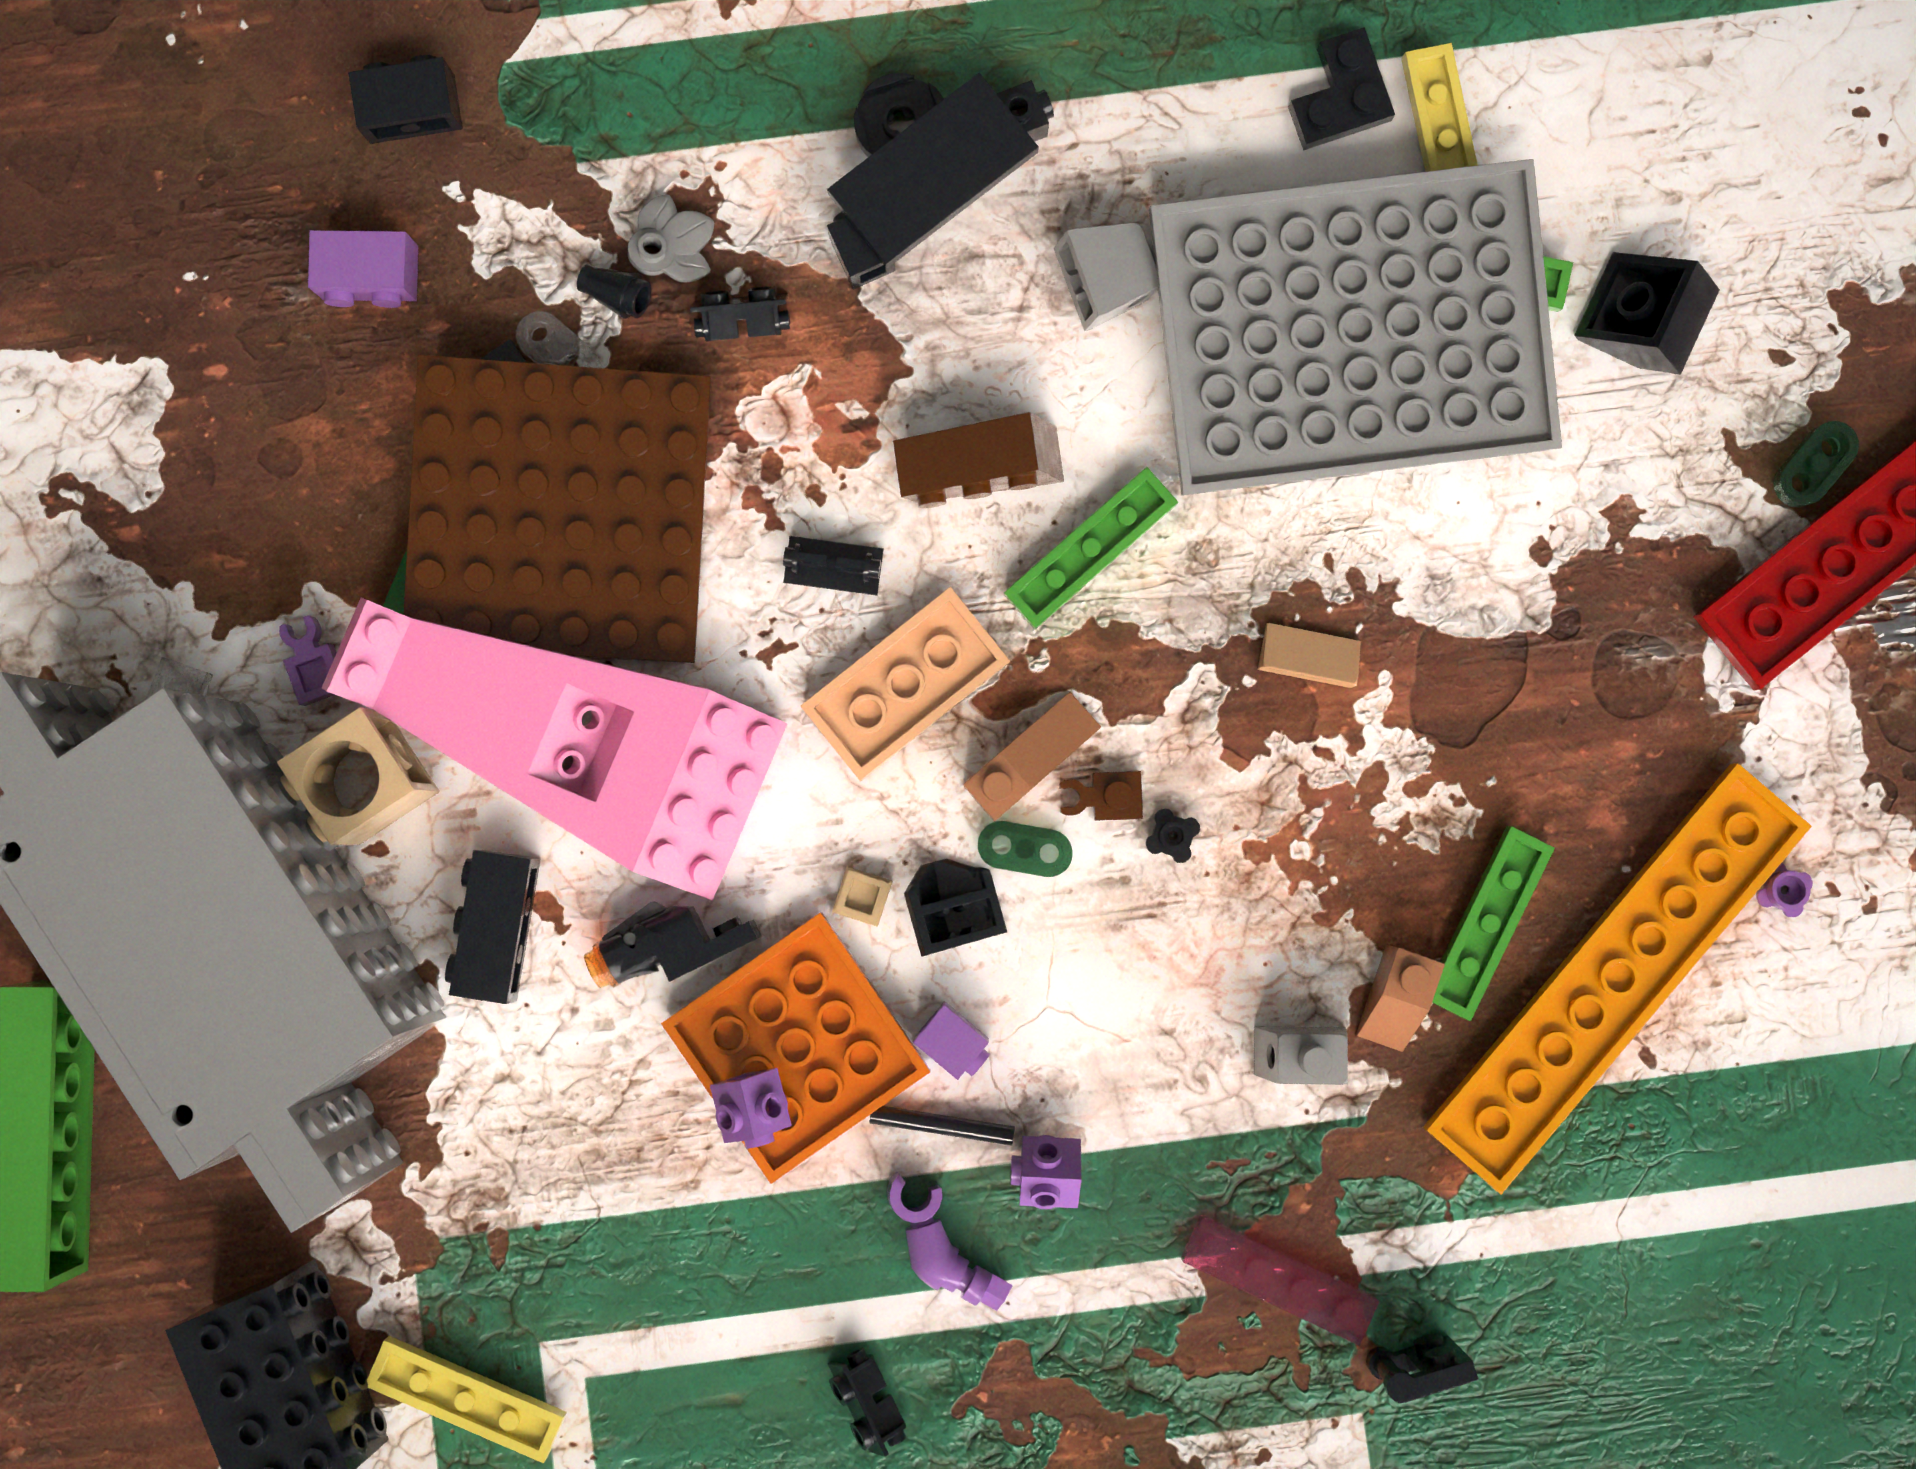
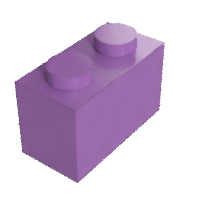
(363, 267)

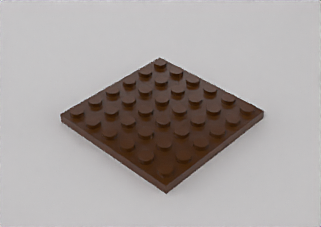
(559, 505)

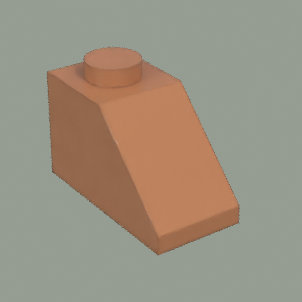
(1399, 997)

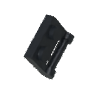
(1434, 1364)

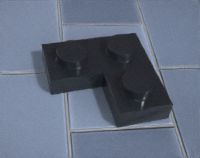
(1355, 95)

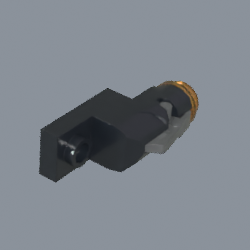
(664, 938)

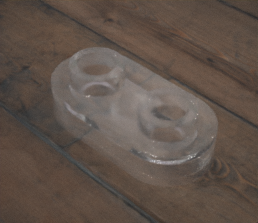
(559, 344)

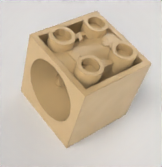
(312, 770)

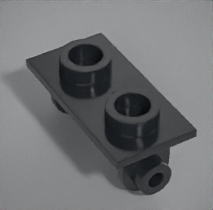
(758, 309)
(832, 565)
(874, 1420)

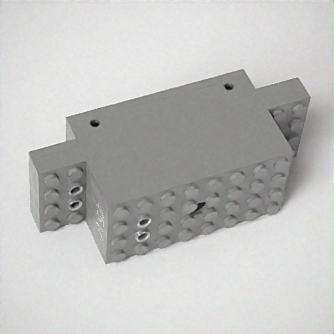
(205, 935)

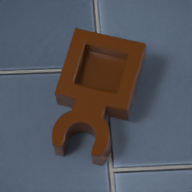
(1111, 796)

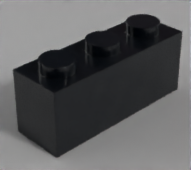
(492, 926)

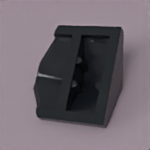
(952, 906)

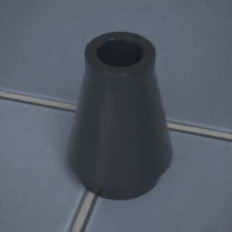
(617, 290)

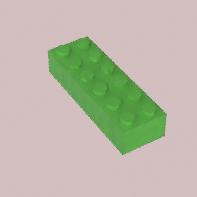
(43, 1139)

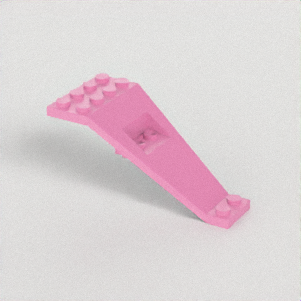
(653, 775)

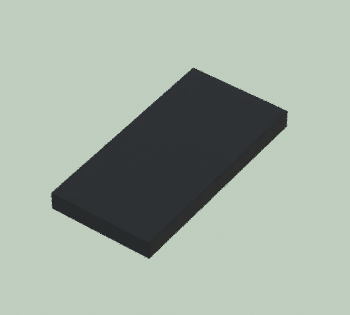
(933, 170)

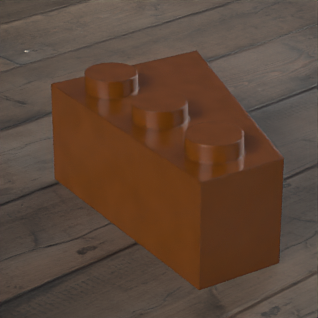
(978, 460)

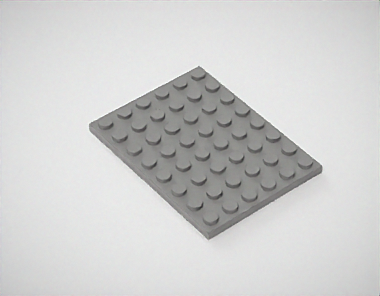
(1356, 326)

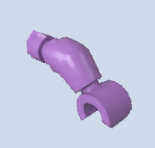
(934, 1256)

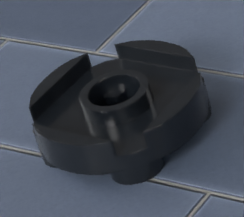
(885, 98)

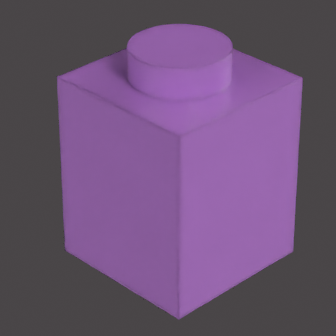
(953, 1042)

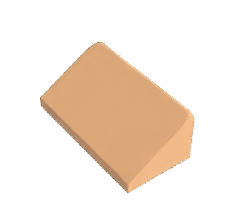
(1310, 655)

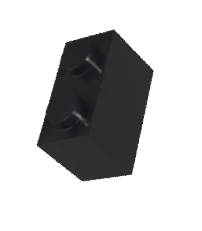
(405, 99)

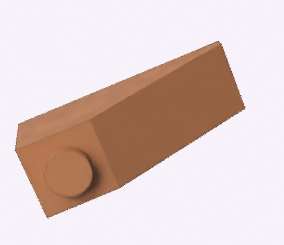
(1031, 756)

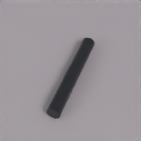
(943, 1125)

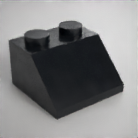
(1648, 310)

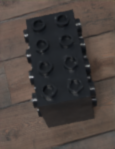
(279, 1377)

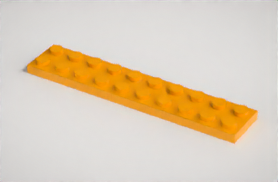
(1617, 977)

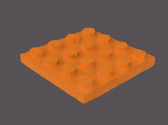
(818, 1023)

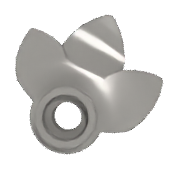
(676, 235)

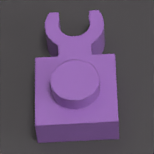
(310, 664)

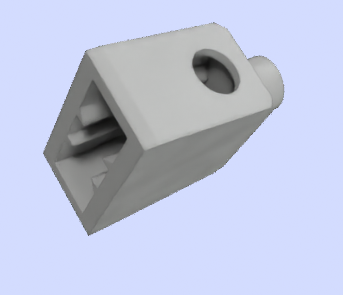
(1107, 270)
(1301, 1055)

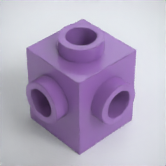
(751, 1107)
(1048, 1172)

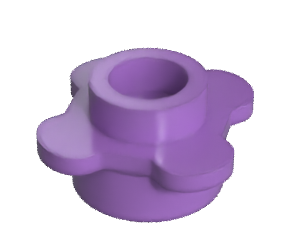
(1798, 893)

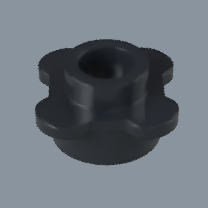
(1160, 842)

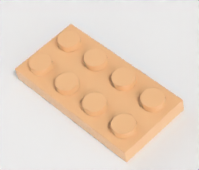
(905, 684)

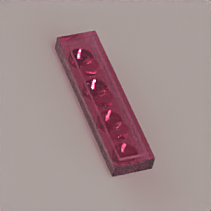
(1280, 1280)

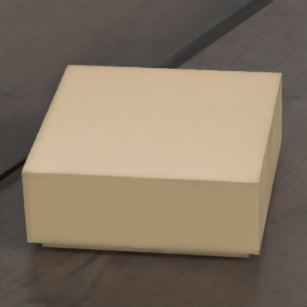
(862, 896)

